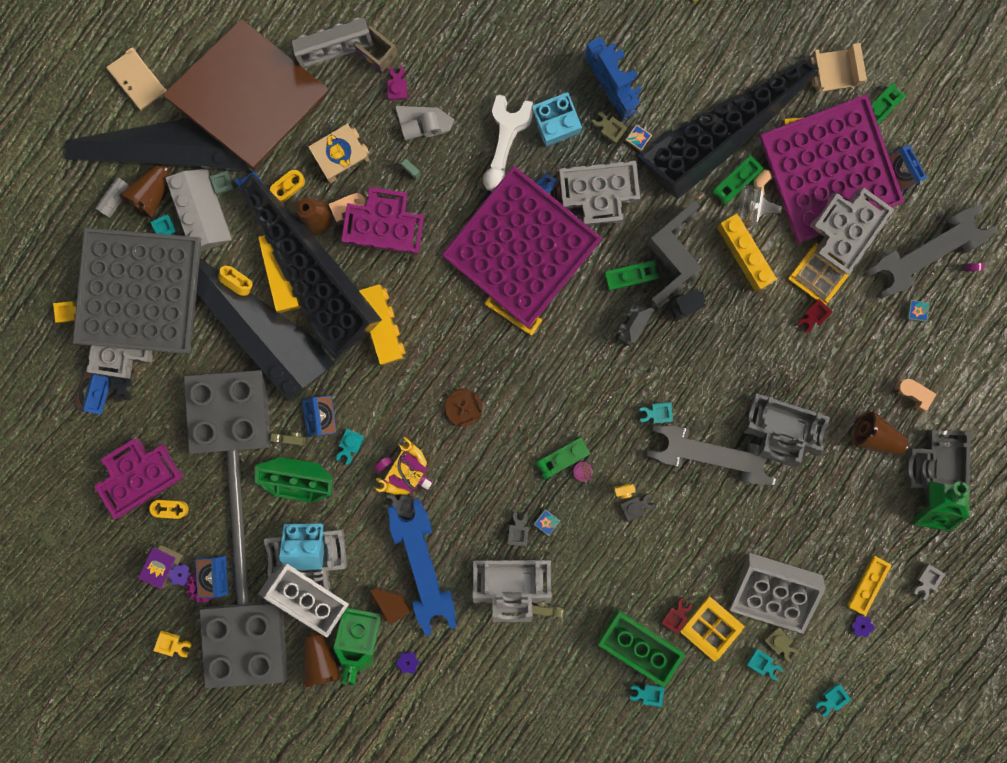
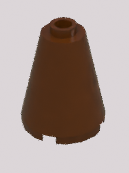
(147, 191)
(314, 215)
(878, 435)
(318, 661)

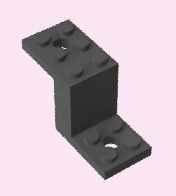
(674, 255)

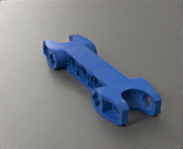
(431, 600)

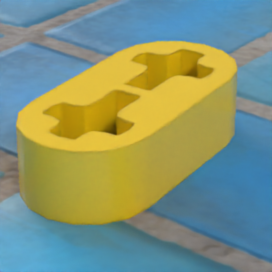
(234, 280)
(168, 513)

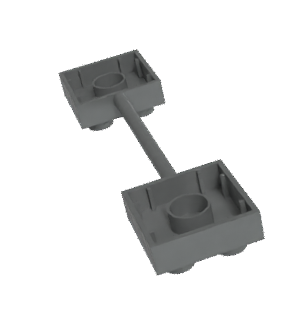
(243, 639)

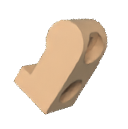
(339, 207)
(916, 392)

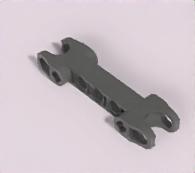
(961, 233)
(680, 447)

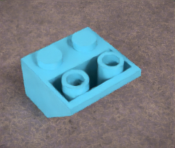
(557, 119)
(302, 546)

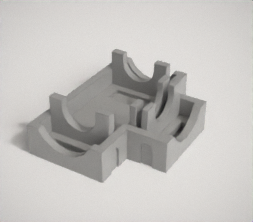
(600, 190)
(849, 227)
(116, 358)
(330, 558)
(512, 587)

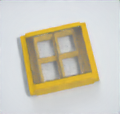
(818, 276)
(712, 628)

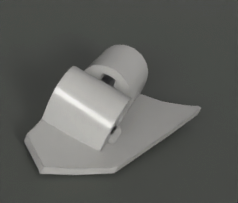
(423, 121)

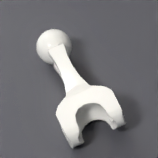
(509, 126)

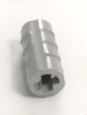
(111, 199)

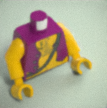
(406, 472)

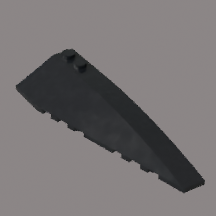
(167, 144)
(697, 148)
(327, 296)
(275, 344)

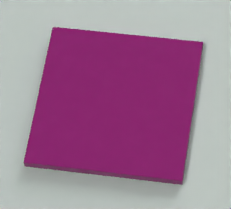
(827, 156)
(521, 246)

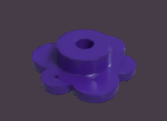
(181, 579)
(867, 626)
(402, 662)

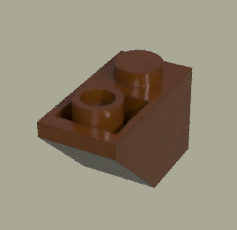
(392, 604)

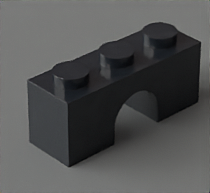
(687, 304)

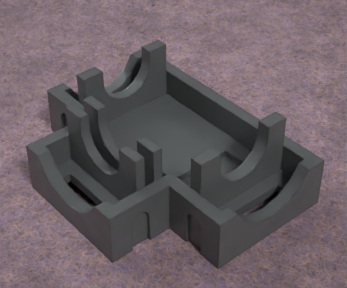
(785, 429)
(941, 461)

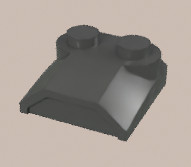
(637, 320)

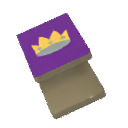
(390, 54)
(159, 565)

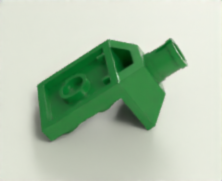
(946, 507)
(356, 642)

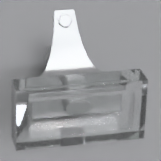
(754, 205)

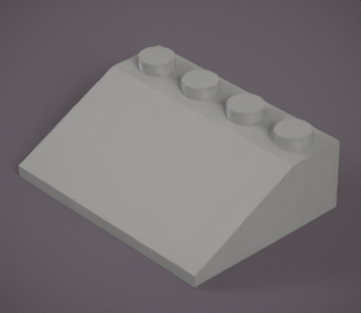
(777, 593)

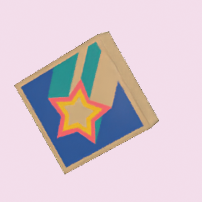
(638, 138)

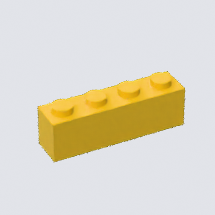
(746, 252)
(280, 288)
(385, 333)

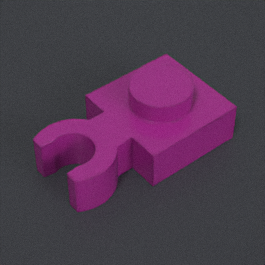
(397, 87)

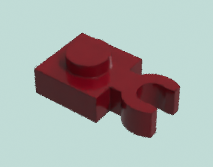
(817, 313)
(675, 618)

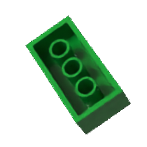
(640, 648)

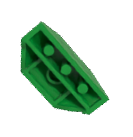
(294, 479)

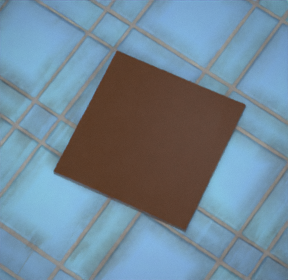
(246, 94)

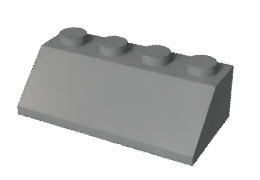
(331, 42)
(199, 207)
(303, 599)

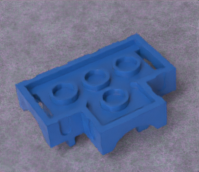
(615, 83)

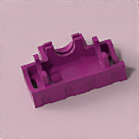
(383, 223)
(136, 477)

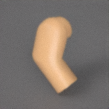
(762, 178)

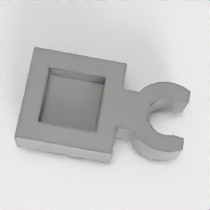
(929, 578)

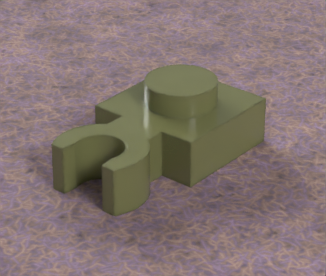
(611, 129)
(292, 438)
(543, 609)
(779, 643)

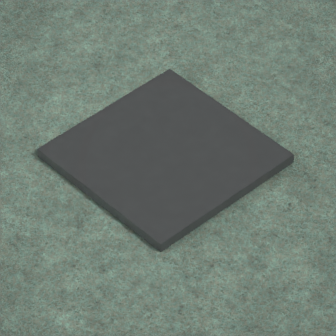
(137, 290)

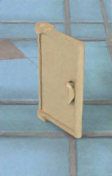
(141, 83)

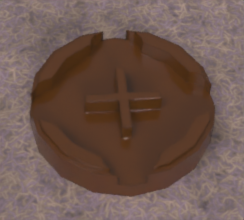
(463, 407)

